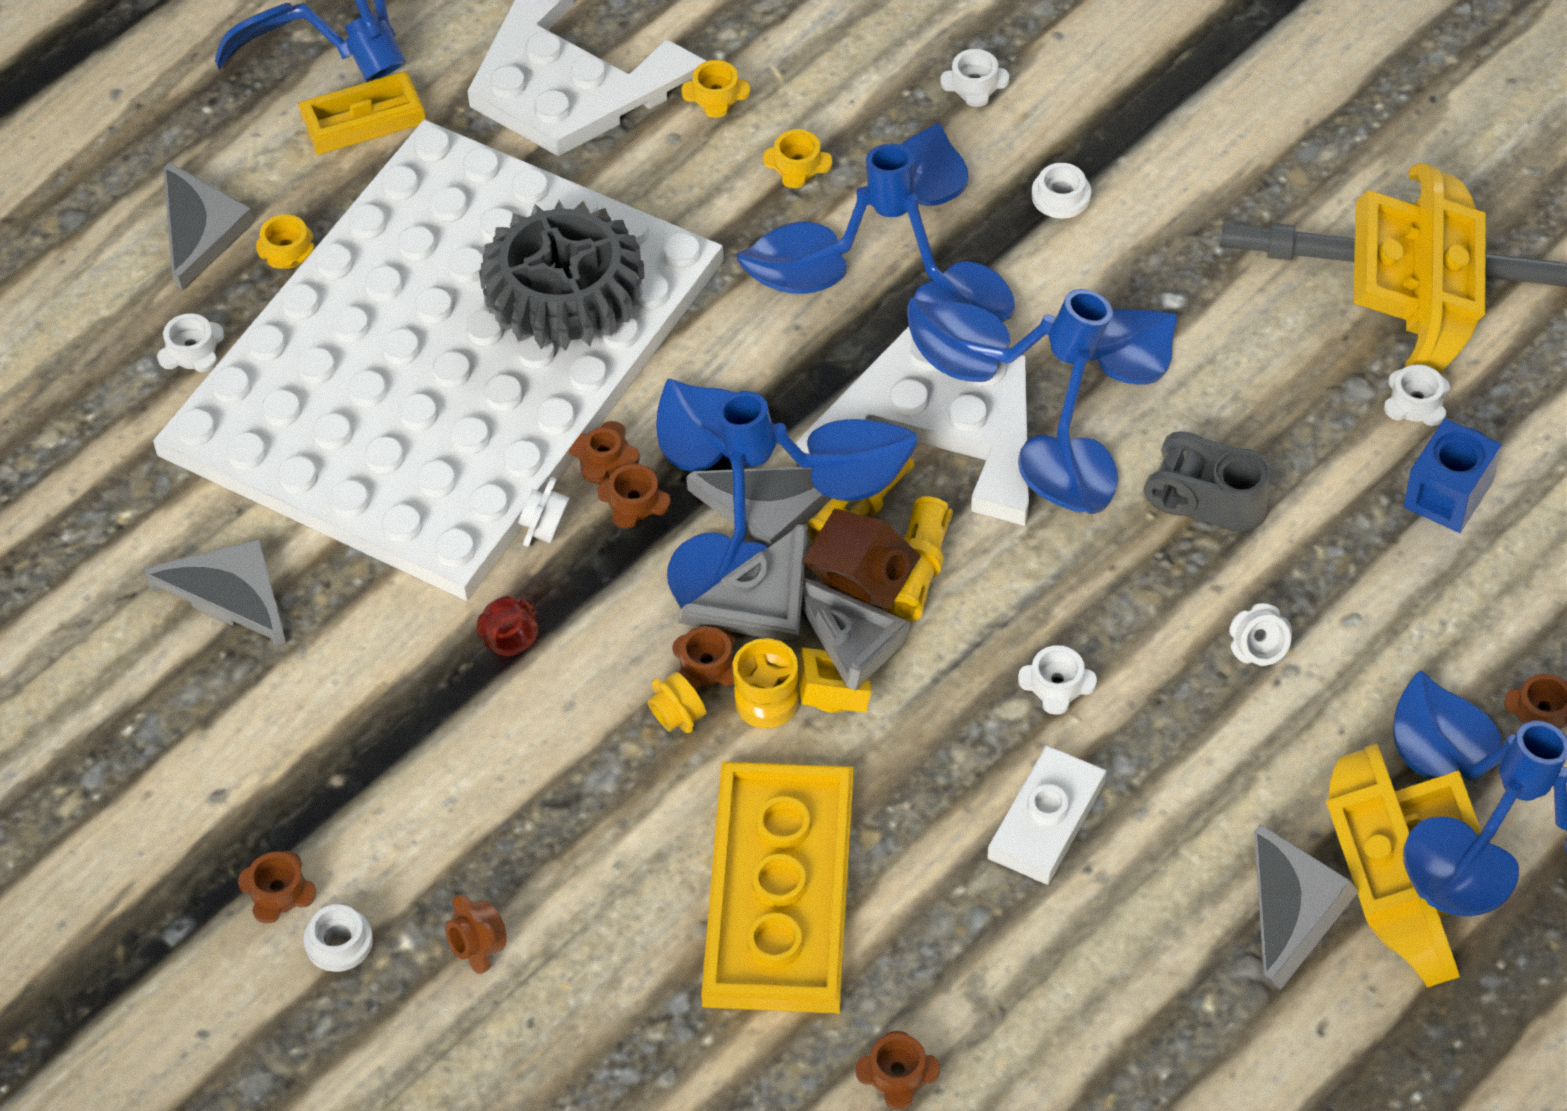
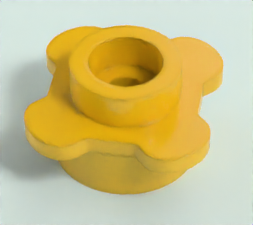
(715, 87)
(797, 157)

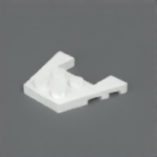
(561, 91)
(950, 414)

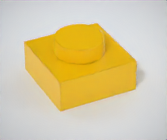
(823, 686)

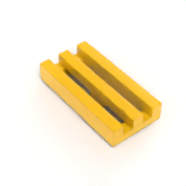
(363, 119)

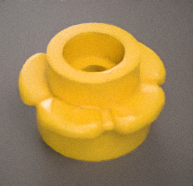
(284, 241)
(676, 703)

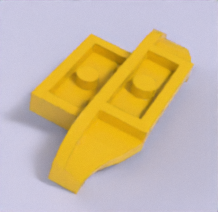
(1423, 263)
(1372, 831)

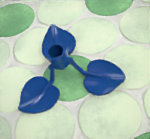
(368, 39)
(899, 177)
(1129, 348)
(702, 424)
(1447, 734)

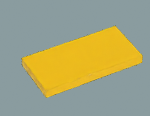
(778, 888)

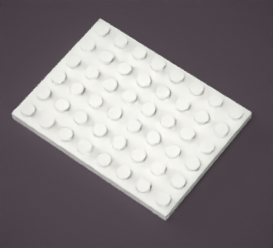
(389, 393)

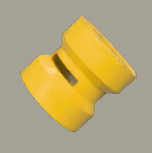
(766, 683)

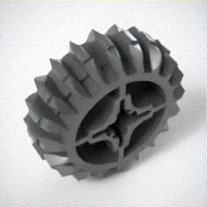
(562, 275)

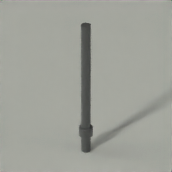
(1283, 241)

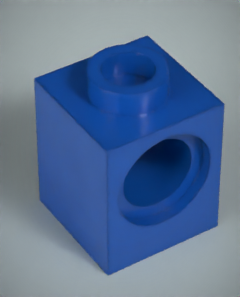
(1452, 475)

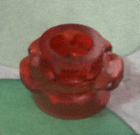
(508, 625)

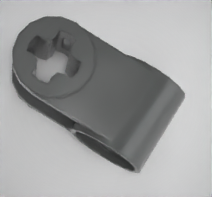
(1212, 483)

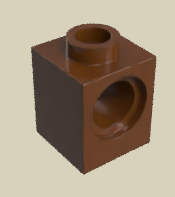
(861, 558)

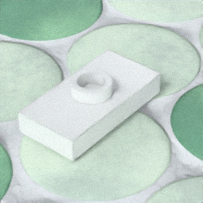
(1047, 815)

